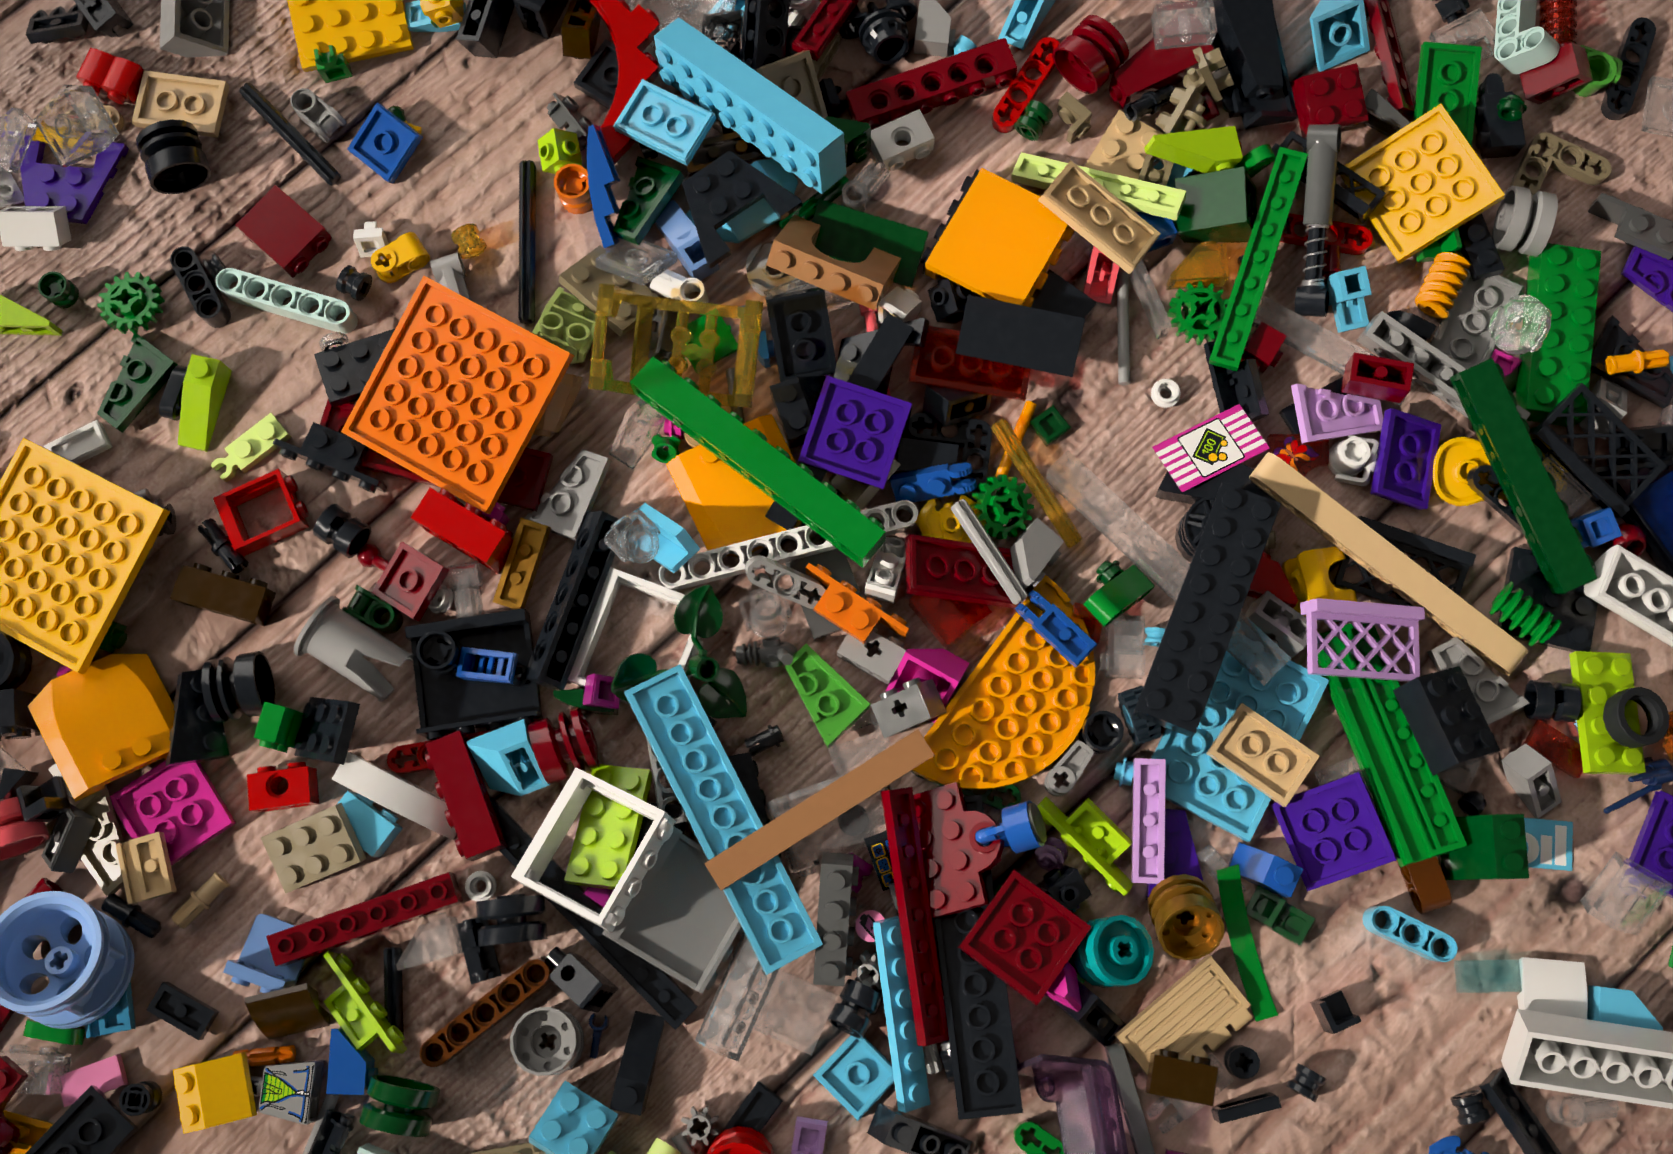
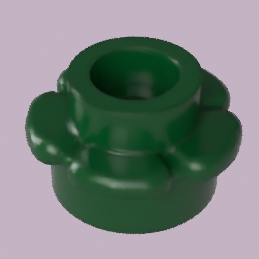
(1511, 108)
(1108, 571)

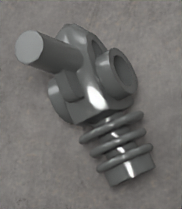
(771, 652)

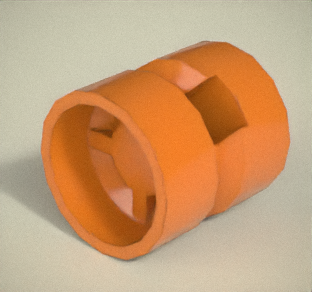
(573, 188)

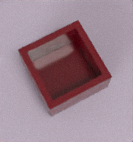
(1330, 98)

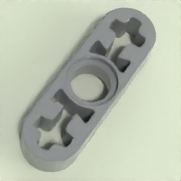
(762, 580)

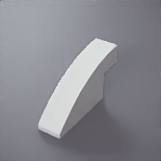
(394, 793)

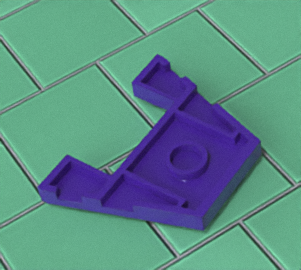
(68, 186)

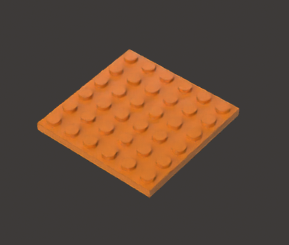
(457, 394)

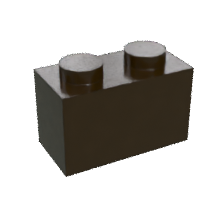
(1182, 1079)

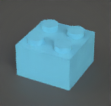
(573, 1123)

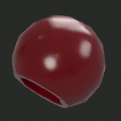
(1632, 539)

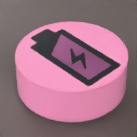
(864, 925)

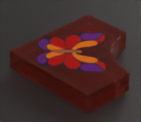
(1299, 456)

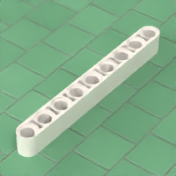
(772, 543)

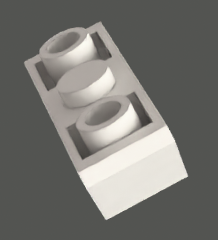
(887, 570)

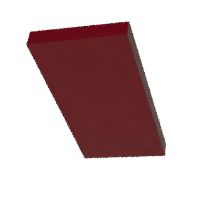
(952, 571)

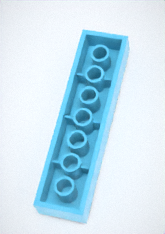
(751, 105)

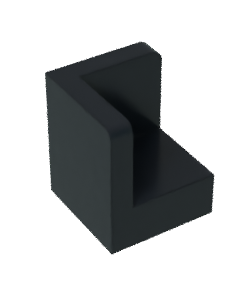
(44, 801)
(1334, 1012)

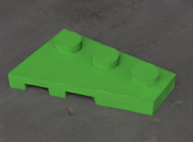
(827, 696)

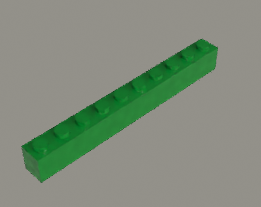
(758, 461)

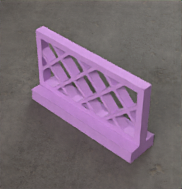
(1358, 614)

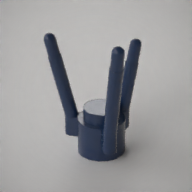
(1656, 774)

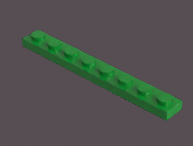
(1258, 259)

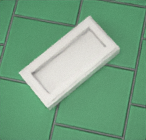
(82, 443)

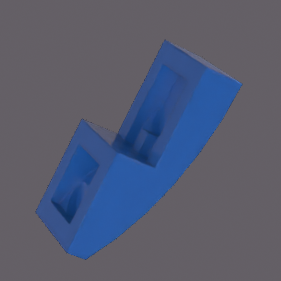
(1597, 527)

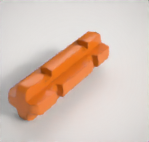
(269, 1055)

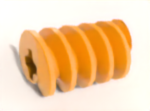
(1442, 284)

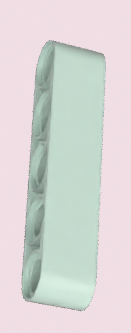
(277, 292)

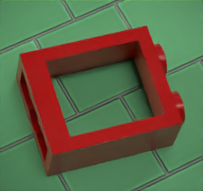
(233, 523)

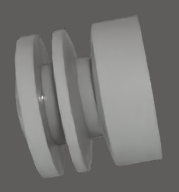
(529, 1041)

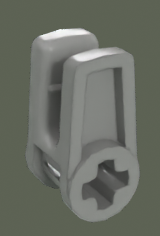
(1070, 766)

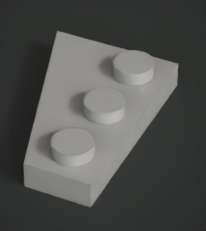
(573, 495)

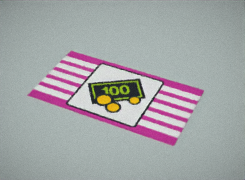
(1210, 448)

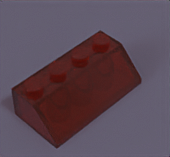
(942, 367)

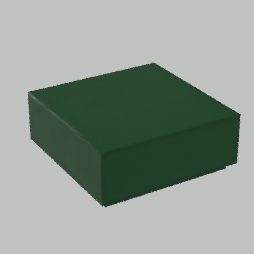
(1050, 425)

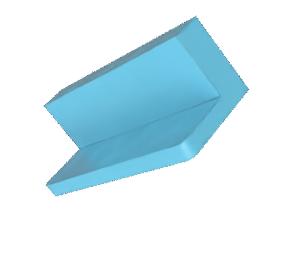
(674, 541)

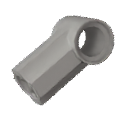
(451, 273)

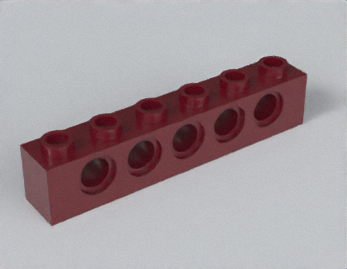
(993, 56)
(364, 919)

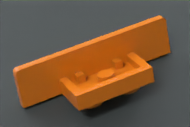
(849, 610)

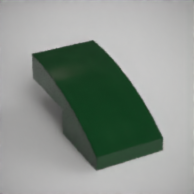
(575, 699)
(1279, 916)

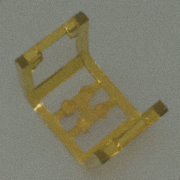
(747, 351)

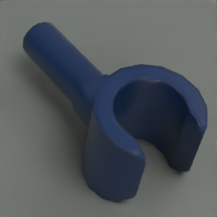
(597, 1034)

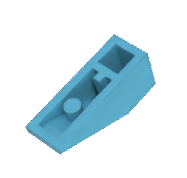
(1024, 21)

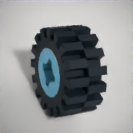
(1138, 728)

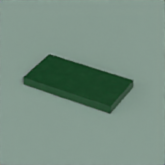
(854, 234)

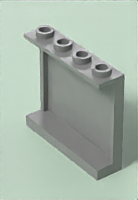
(680, 916)

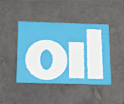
(1549, 843)

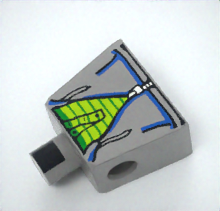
(290, 1090)

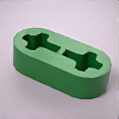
(1257, 159)
(71, 1036)
(1040, 1133)

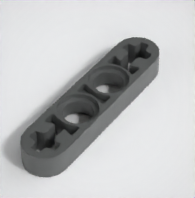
(1129, 1099)

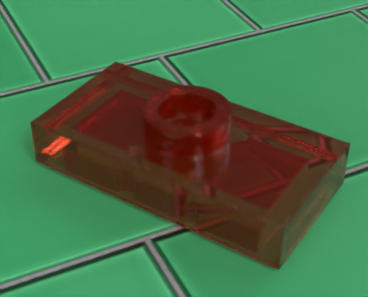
(1556, 748)

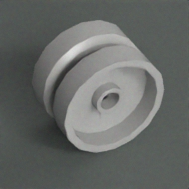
(1525, 220)

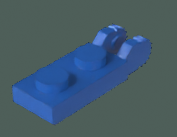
(932, 482)
(1057, 629)

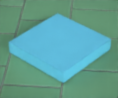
(856, 1075)

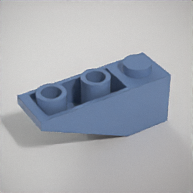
(684, 240)

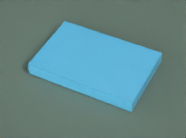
(664, 122)

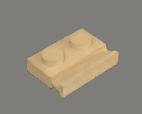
(146, 868)

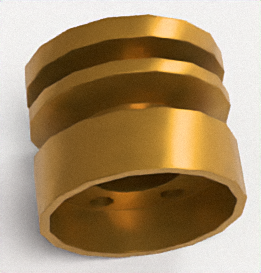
(1185, 917)

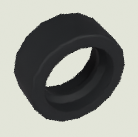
(1655, 711)

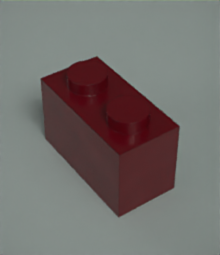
(1559, 76)
(1377, 377)

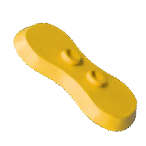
(1451, 468)

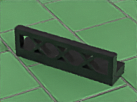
(1343, 197)

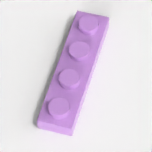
(1148, 820)

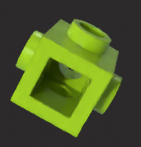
(558, 149)

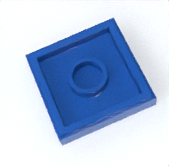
(385, 143)

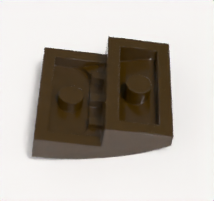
(287, 1011)

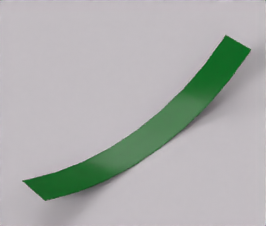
(1243, 943)

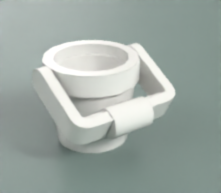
(1351, 457)

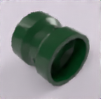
(1035, 118)
(58, 289)

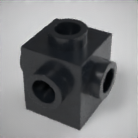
(948, 301)
(1065, 887)

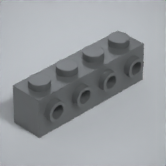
(833, 927)

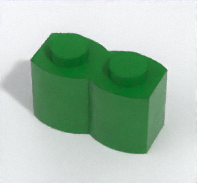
(278, 727)

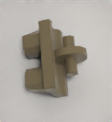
(1203, 76)
(1187, 111)

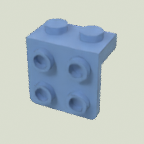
(256, 960)

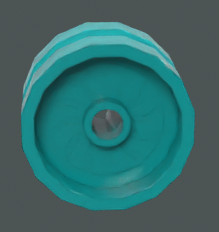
(1114, 952)

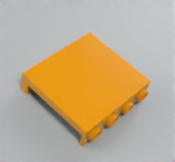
(999, 242)

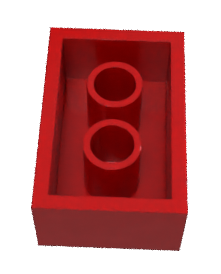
(464, 528)

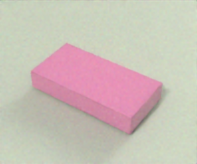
(104, 1074)

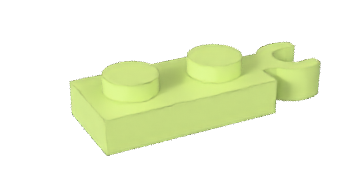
(251, 447)

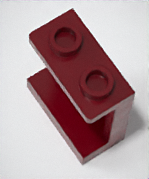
(284, 231)

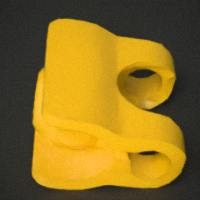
(1310, 576)

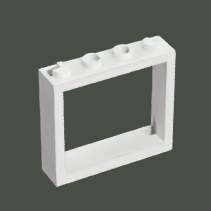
(604, 604)
(556, 827)

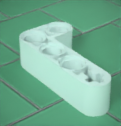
(1518, 41)

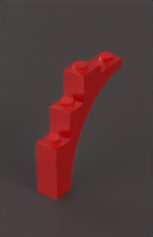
(631, 36)

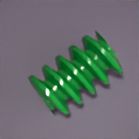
(1523, 615)

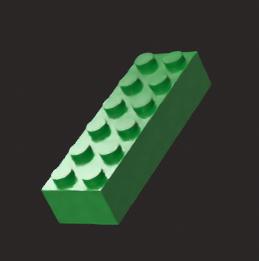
(1567, 285)

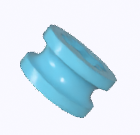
(1154, 636)

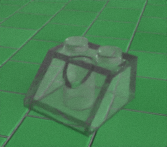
(76, 124)
(1625, 895)

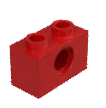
(301, 790)

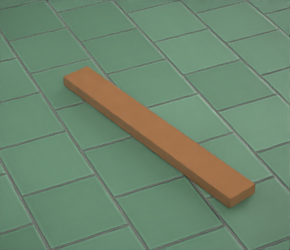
(819, 809)

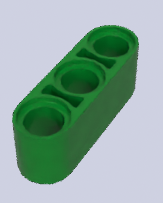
(1119, 595)

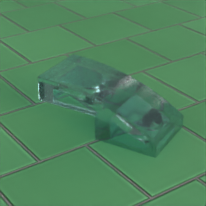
(1487, 976)

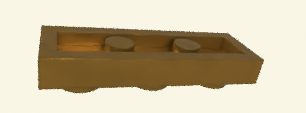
(522, 564)

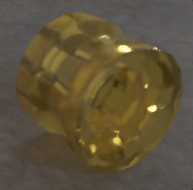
(468, 241)

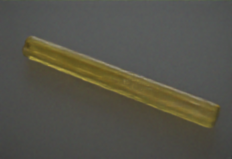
(1036, 483)

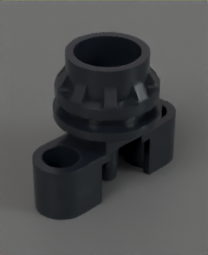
(881, 29)

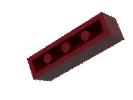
(465, 797)

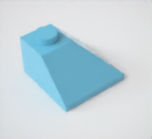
(1338, 31)

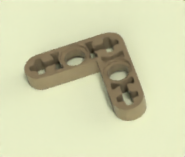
(1553, 158)

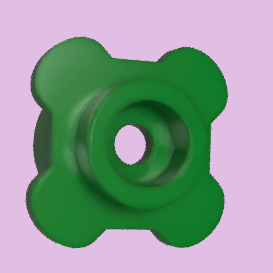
(665, 455)

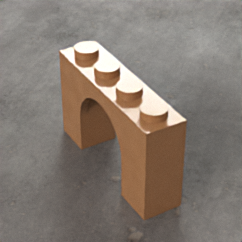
(860, 282)

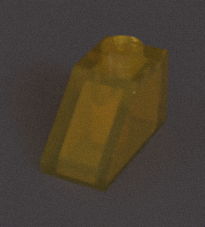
(1204, 263)

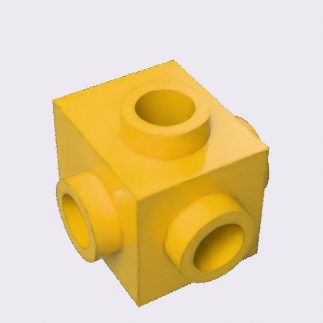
(443, 11)

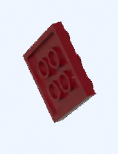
(1025, 937)

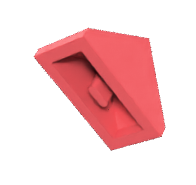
(1100, 277)

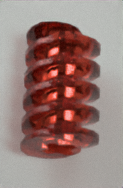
(1559, 19)

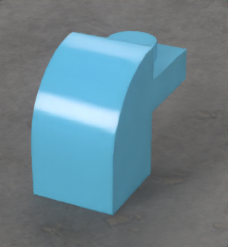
(1347, 298)

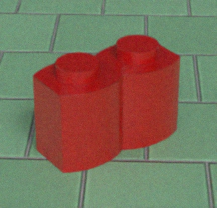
(111, 76)

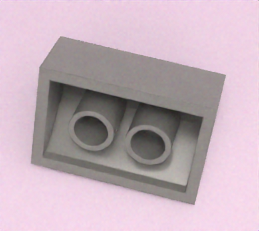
(195, 27)

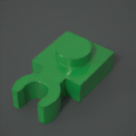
(332, 66)

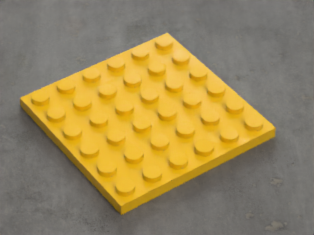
(67, 553)

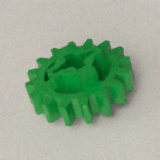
(1193, 301)
(131, 303)
(1010, 498)

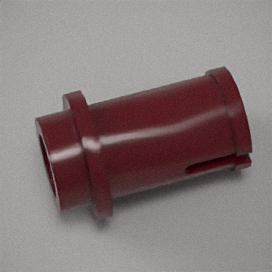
(1332, 259)

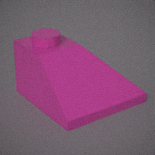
(929, 664)

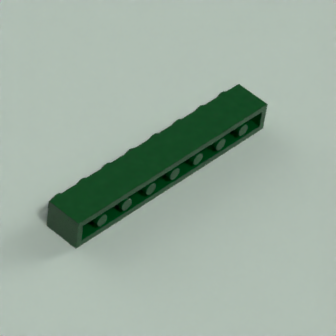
(1524, 477)

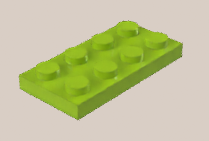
(1599, 678)
(607, 830)

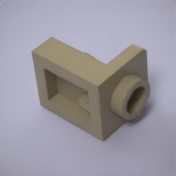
(1074, 113)

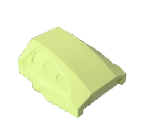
(567, 324)

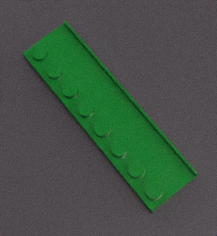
(1390, 759)

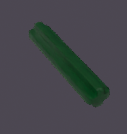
(808, 209)

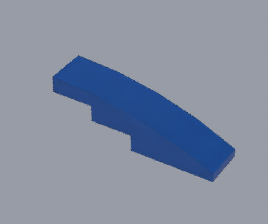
(600, 178)

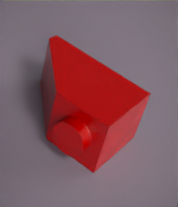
(1271, 578)

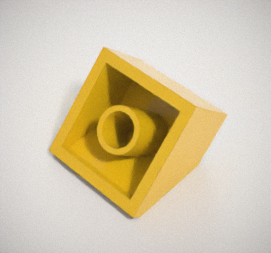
(214, 1092)

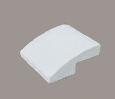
(1553, 987)

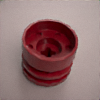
(1090, 54)
(563, 745)

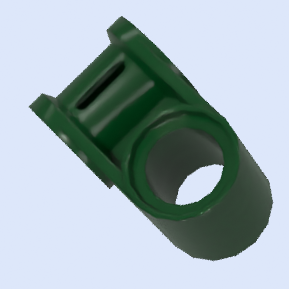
(370, 608)

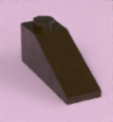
(580, 29)

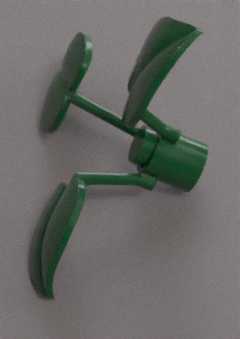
(700, 616)

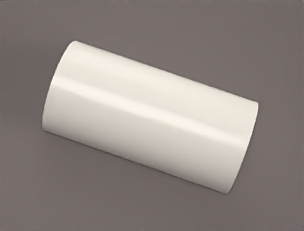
(1634, 592)

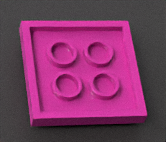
(175, 802)

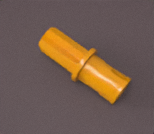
(1636, 361)

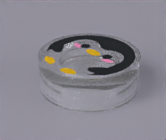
(333, 340)

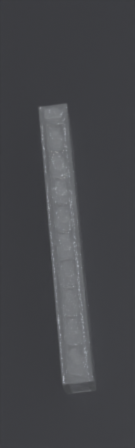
(1155, 556)

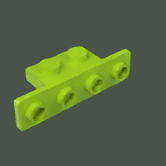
(1094, 837)
(357, 1012)

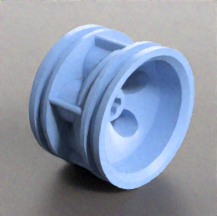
(96, 982)

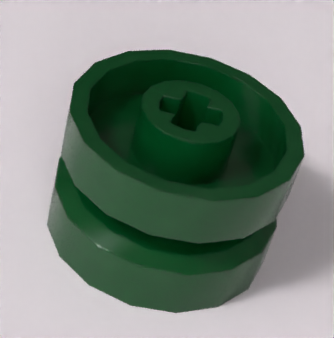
(399, 1106)

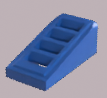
(468, 659)

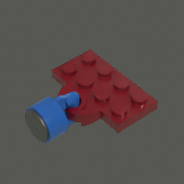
(966, 843)

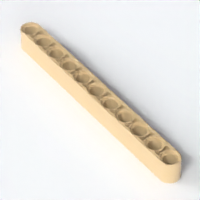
(1388, 564)

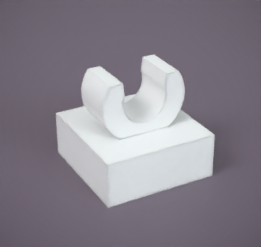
(369, 239)

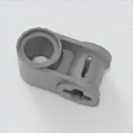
(319, 116)

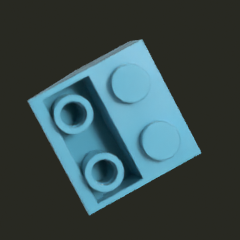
(508, 759)

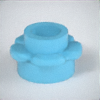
(1124, 772)

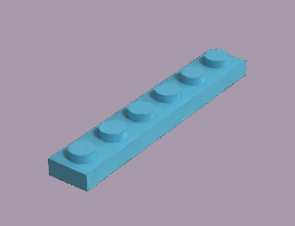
(906, 1055)

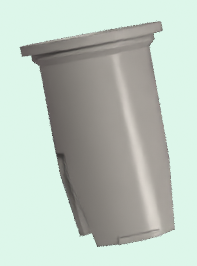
(341, 644)

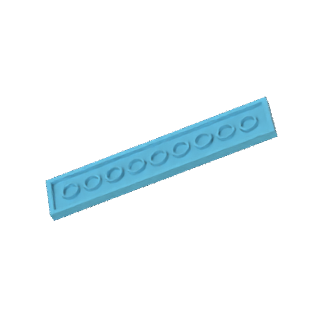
(721, 815)

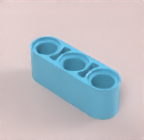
(1424, 934)

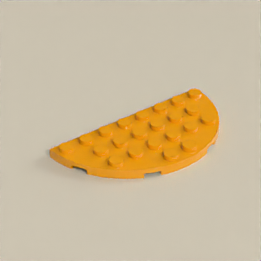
(1013, 708)

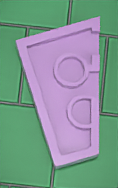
(1334, 415)

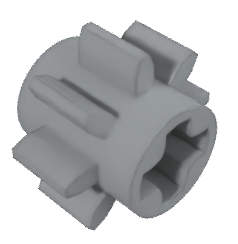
(864, 969)
(697, 1134)

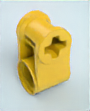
(403, 257)

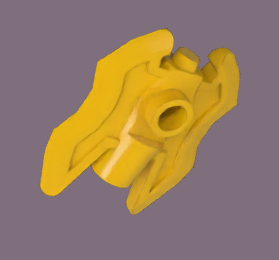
(942, 523)

